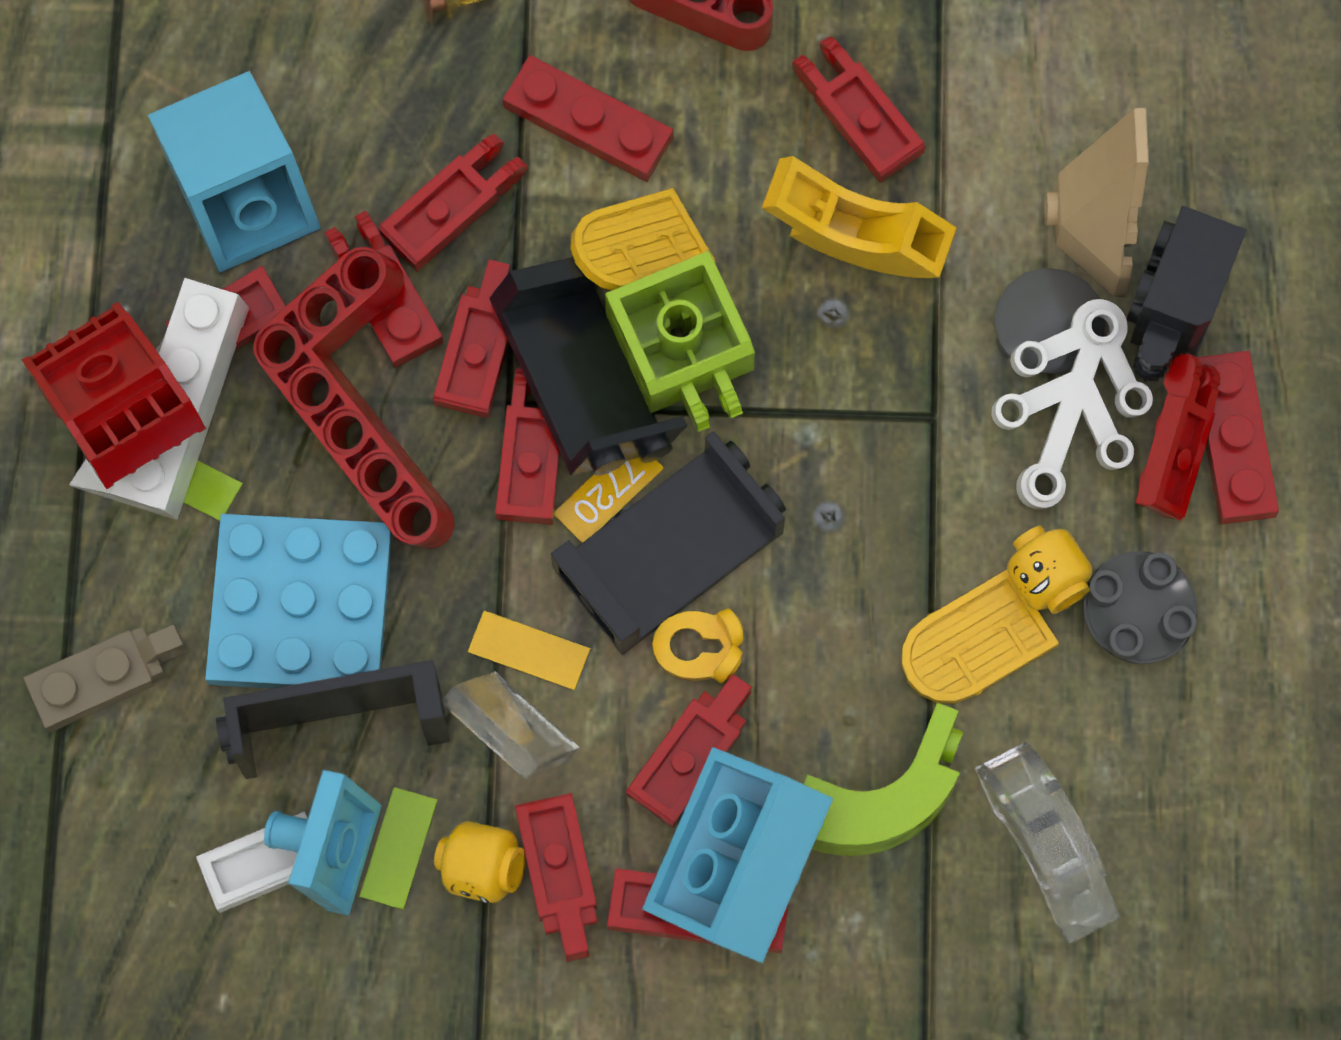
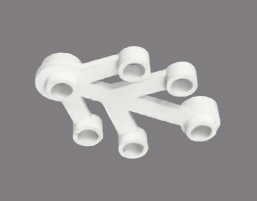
(1075, 394)

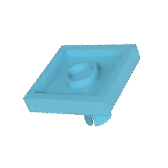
(329, 843)

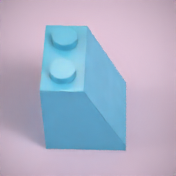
(235, 171)

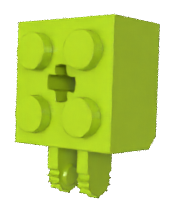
(682, 367)

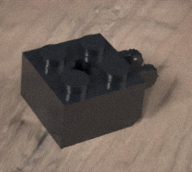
(1181, 289)

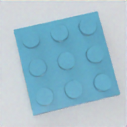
(297, 600)

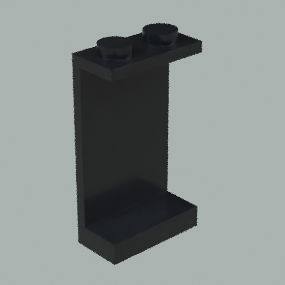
(578, 369)
(672, 544)
(331, 699)

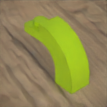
(894, 814)

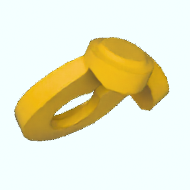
(719, 627)

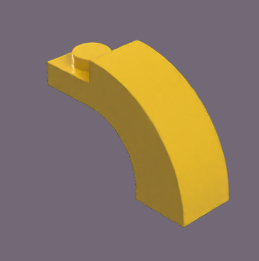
(856, 228)

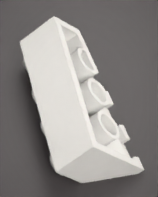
(198, 353)

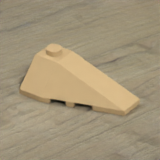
(1100, 200)

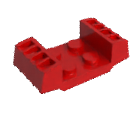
(114, 394)

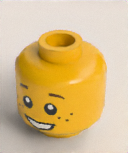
(1049, 569)
(480, 862)

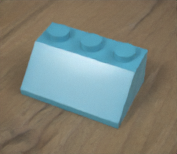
(737, 854)

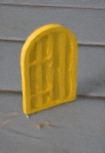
(635, 239)
(974, 642)

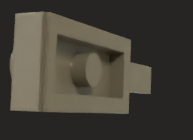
(102, 675)

